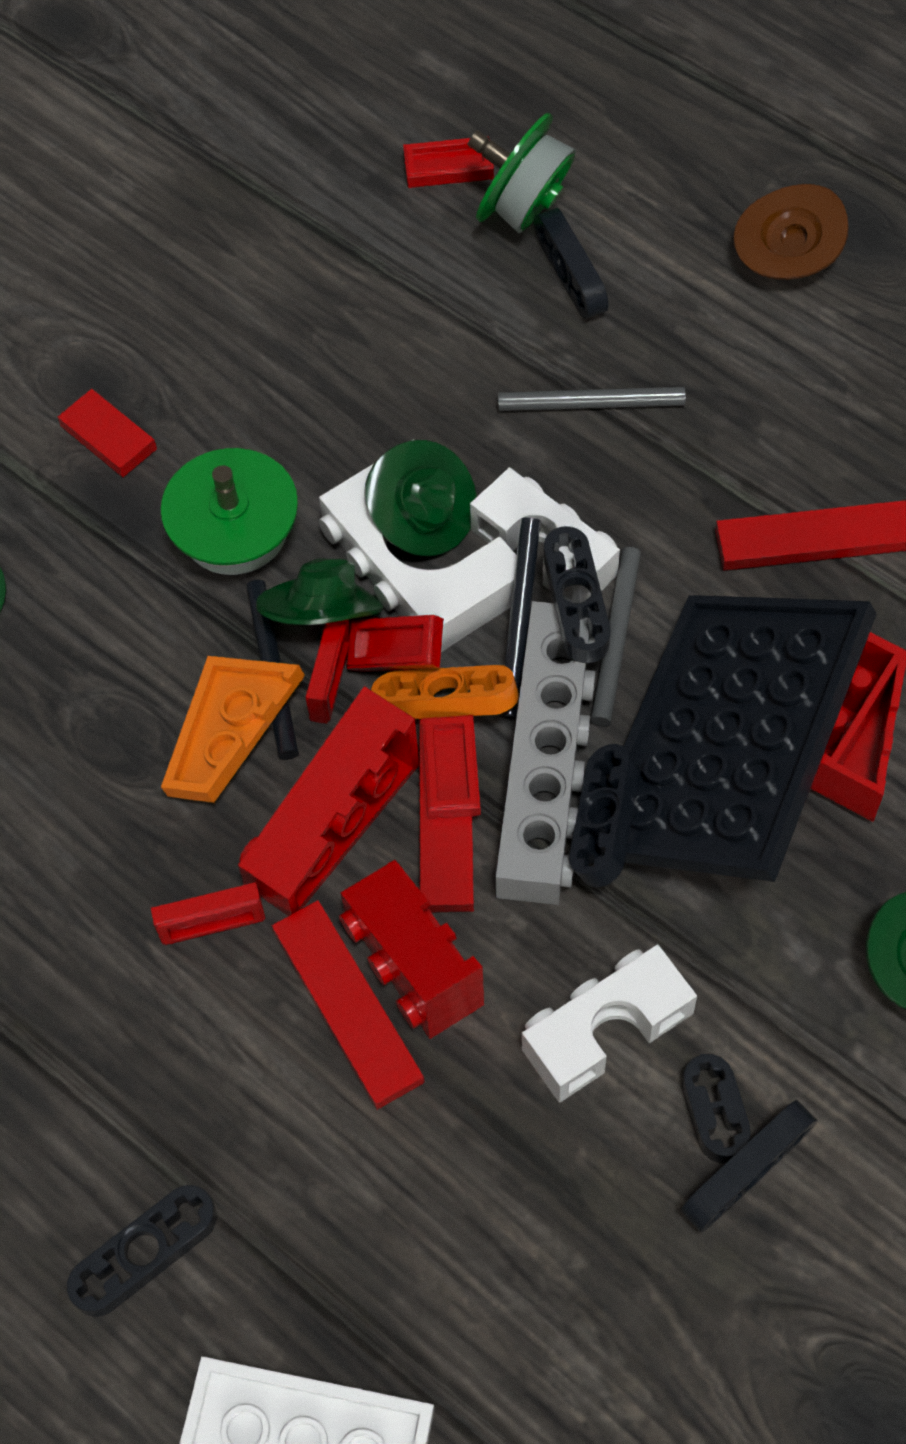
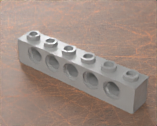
(521, 870)

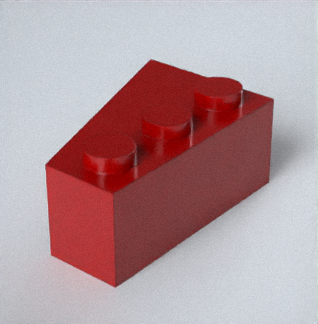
(412, 950)

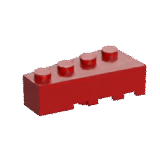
(332, 802)

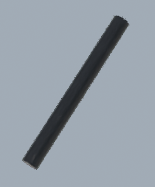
(521, 602)
(269, 652)

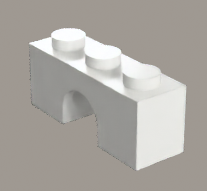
(512, 497)
(641, 991)

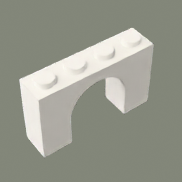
(461, 594)

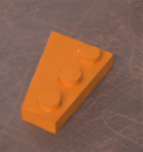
(224, 723)

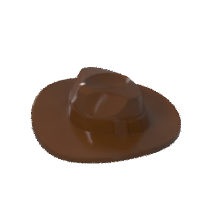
(792, 232)

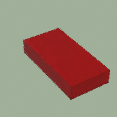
(445, 163)
(107, 433)
(395, 643)
(328, 671)
(451, 767)
(208, 914)

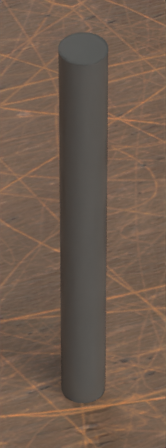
(591, 398)
(618, 622)

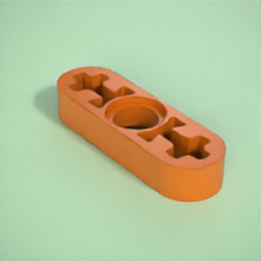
(490, 687)

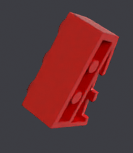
(862, 737)

